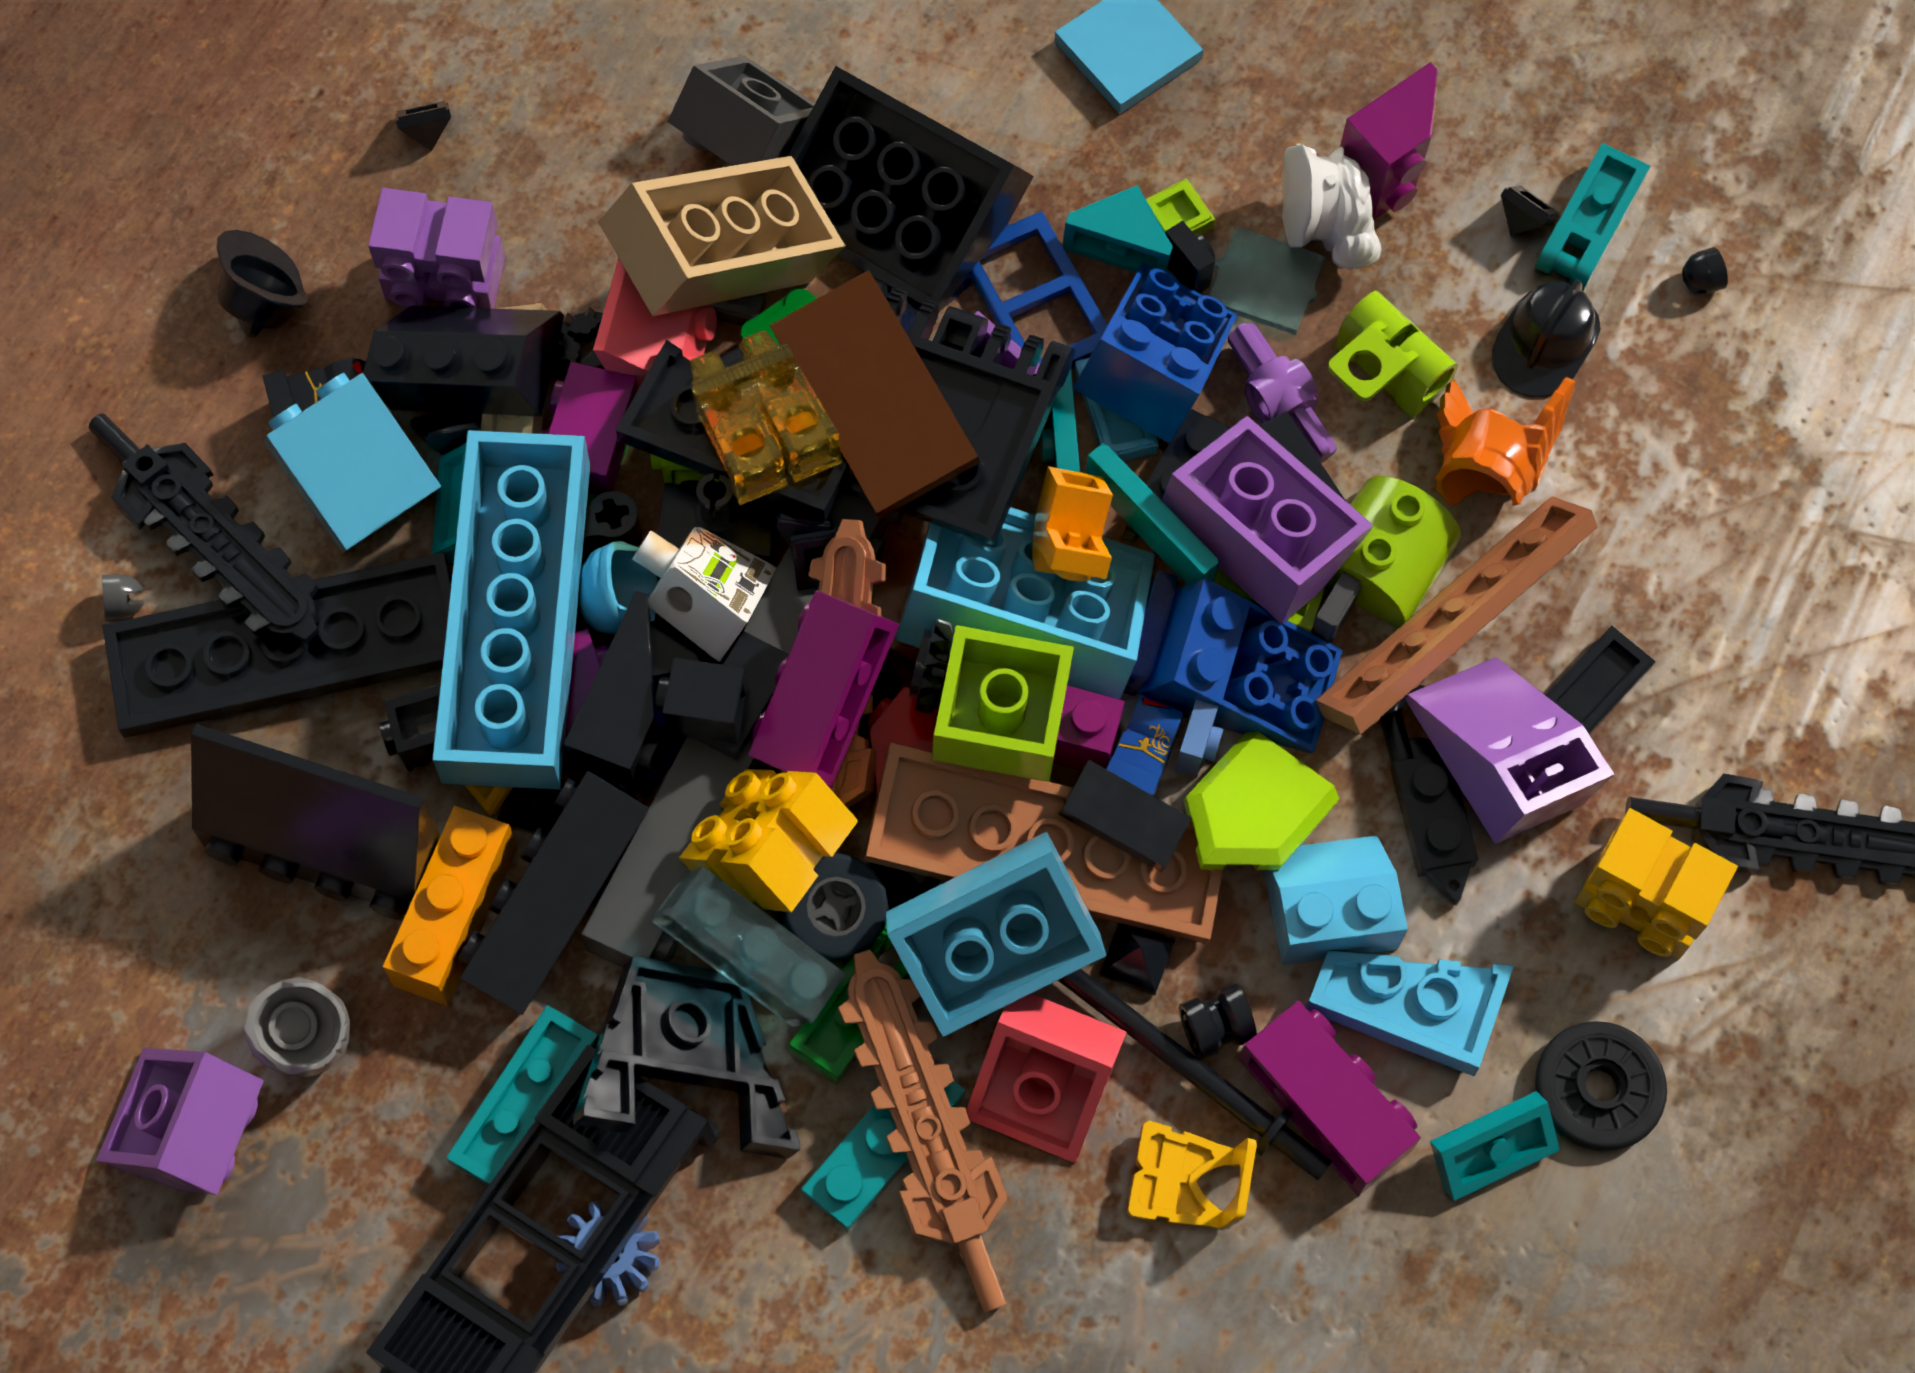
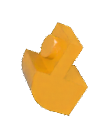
(1071, 526)

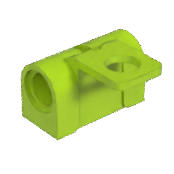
(1391, 353)

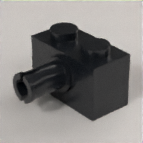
(717, 511)

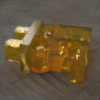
(759, 394)

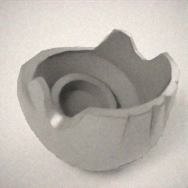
(297, 1027)

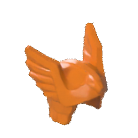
(1492, 451)

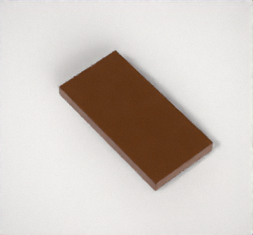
(877, 394)

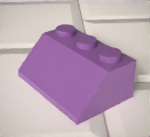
(1265, 518)

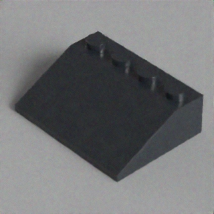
(904, 188)
(309, 822)

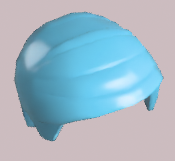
(609, 584)

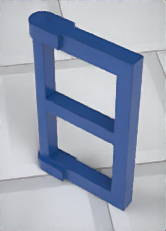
(1067, 282)

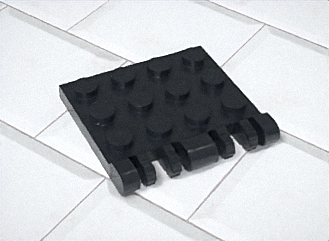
(995, 406)

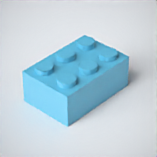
(994, 934)

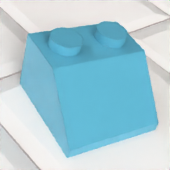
(1336, 900)

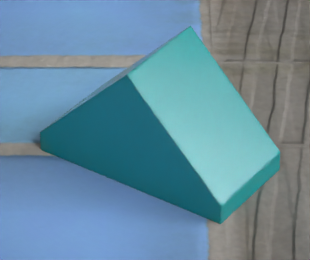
(1119, 232)

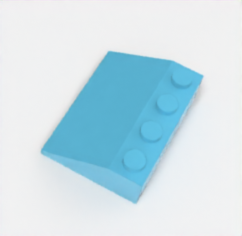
(1003, 594)

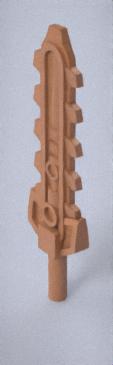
(849, 574)
(950, 1189)

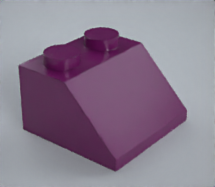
(1393, 139)

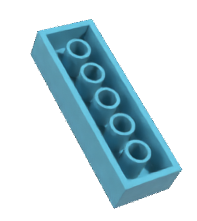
(512, 611)

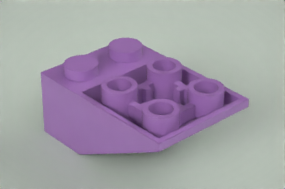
(1509, 747)

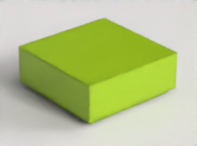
(1180, 204)

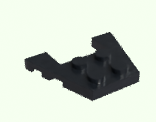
(690, 1030)

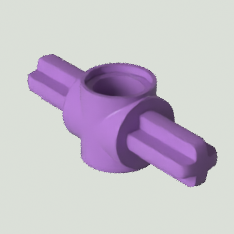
(1280, 387)

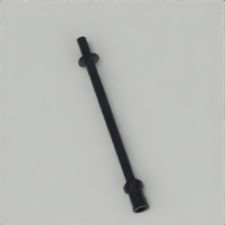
(1269, 1128)

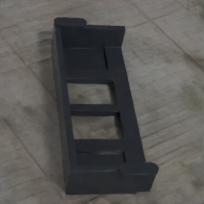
(458, 1329)

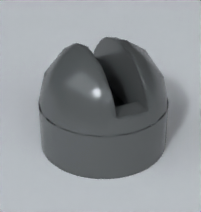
(116, 599)

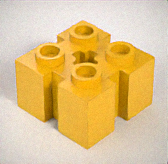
(771, 835)
(1655, 885)

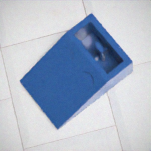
(1156, 352)
(1245, 664)

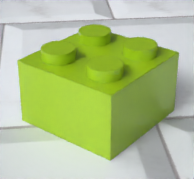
(1002, 703)

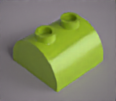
(1403, 550)

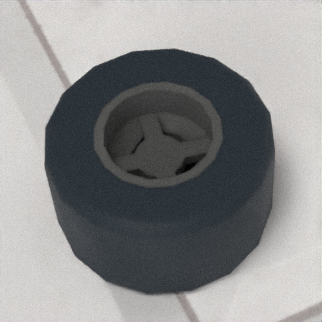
(852, 900)

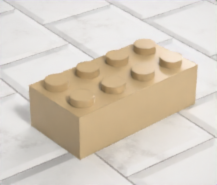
(720, 234)

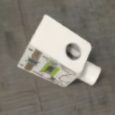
(704, 586)

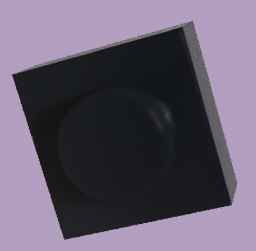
(1191, 257)

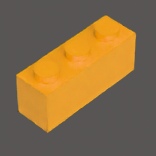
(450, 904)

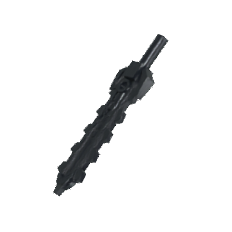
(171, 490)
(1750, 828)

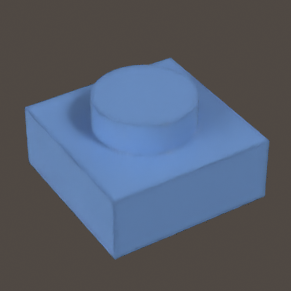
(1200, 739)

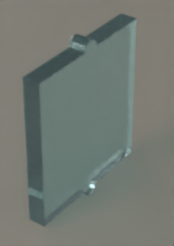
(1267, 280)

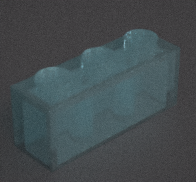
(748, 947)

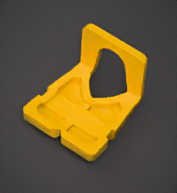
(1169, 1176)

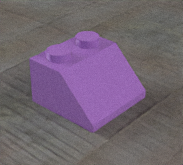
(181, 1120)

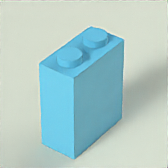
(350, 460)

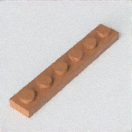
(1456, 614)

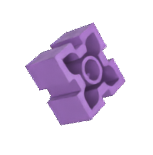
(436, 250)

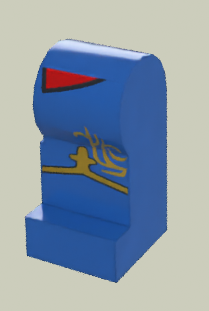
(1147, 744)

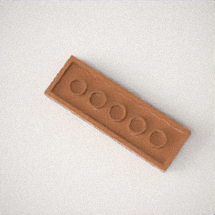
(956, 817)

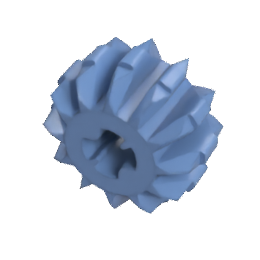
(628, 1264)

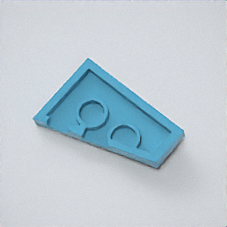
(1420, 1007)

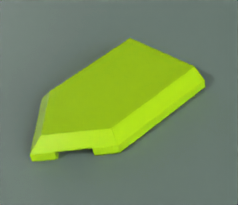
(1256, 806)

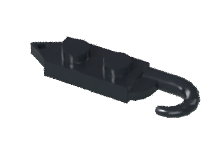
(1429, 807)

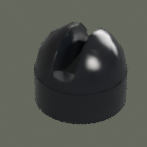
(1705, 271)

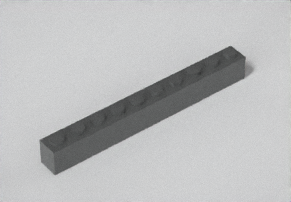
(698, 781)

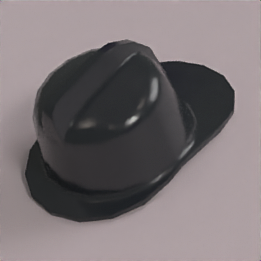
(257, 281)
(1546, 338)

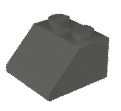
(739, 111)

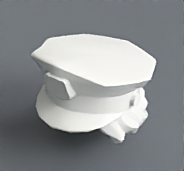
(1330, 204)

